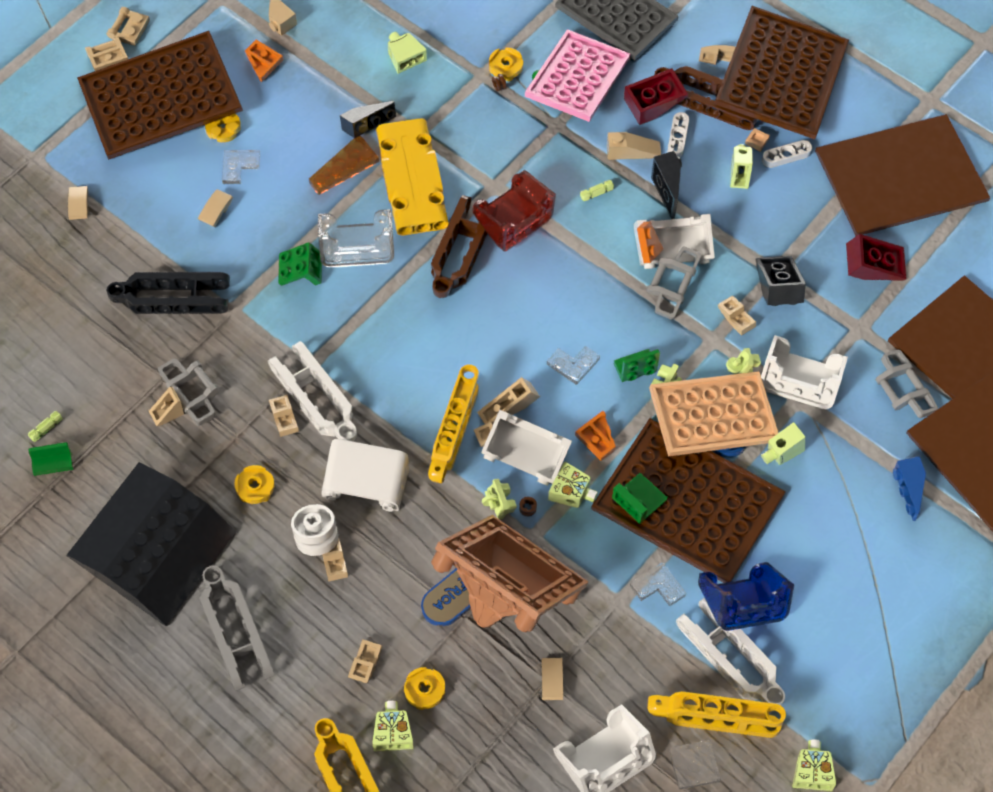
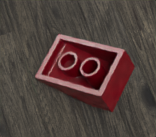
(654, 95)
(875, 259)

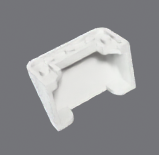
(676, 233)
(802, 377)
(526, 447)
(366, 473)
(609, 755)

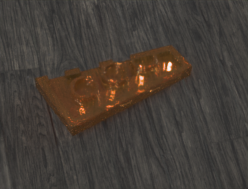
(345, 164)

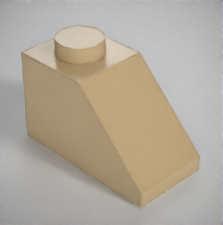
(281, 17)

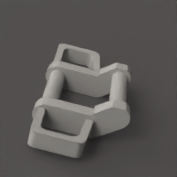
(678, 297)
(187, 375)
(910, 398)

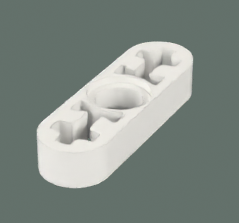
(678, 129)
(781, 159)

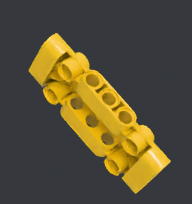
(412, 177)

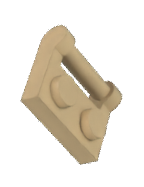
(133, 29)
(106, 54)

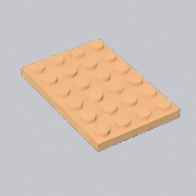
(713, 413)

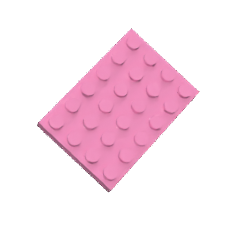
(577, 75)

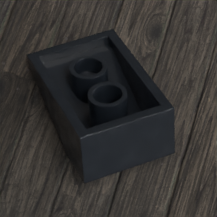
(666, 179)
(780, 280)

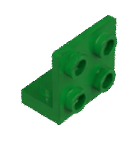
(300, 263)
(637, 365)
(639, 497)

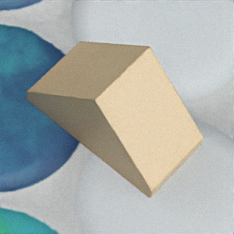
(166, 408)

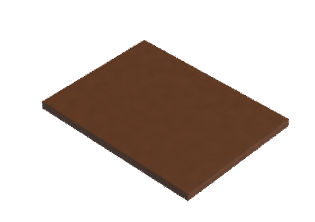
(782, 72)
(159, 94)
(902, 175)
(951, 338)
(961, 445)
(710, 507)

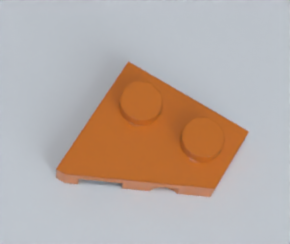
(263, 59)
(649, 242)
(597, 436)

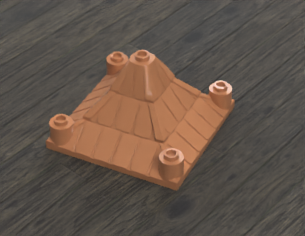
(506, 574)

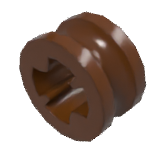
(499, 82)
(531, 501)

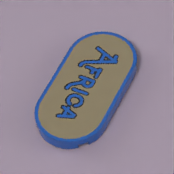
(446, 601)

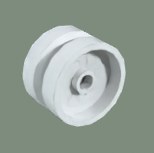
(314, 530)

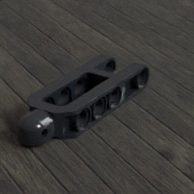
(191, 281)

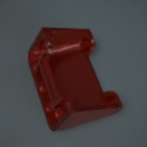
(516, 211)

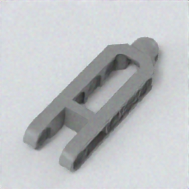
(217, 589)

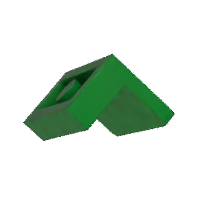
(51, 459)

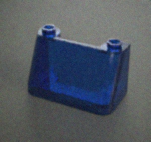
(748, 602)

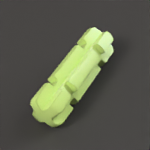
(596, 190)
(46, 425)

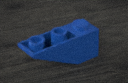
(911, 480)

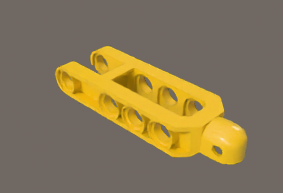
(458, 410)
(749, 719)
(331, 741)

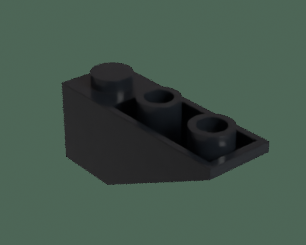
(365, 118)

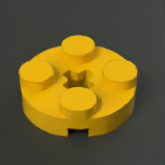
(508, 55)
(225, 134)
(246, 478)
(425, 676)

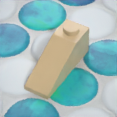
(631, 146)
(511, 400)

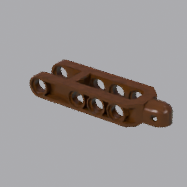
(722, 114)
(458, 225)

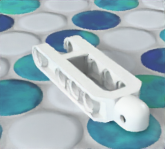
(314, 372)
(768, 691)

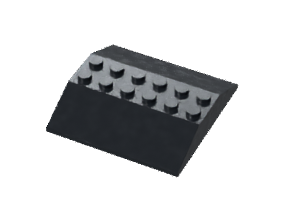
(152, 542)

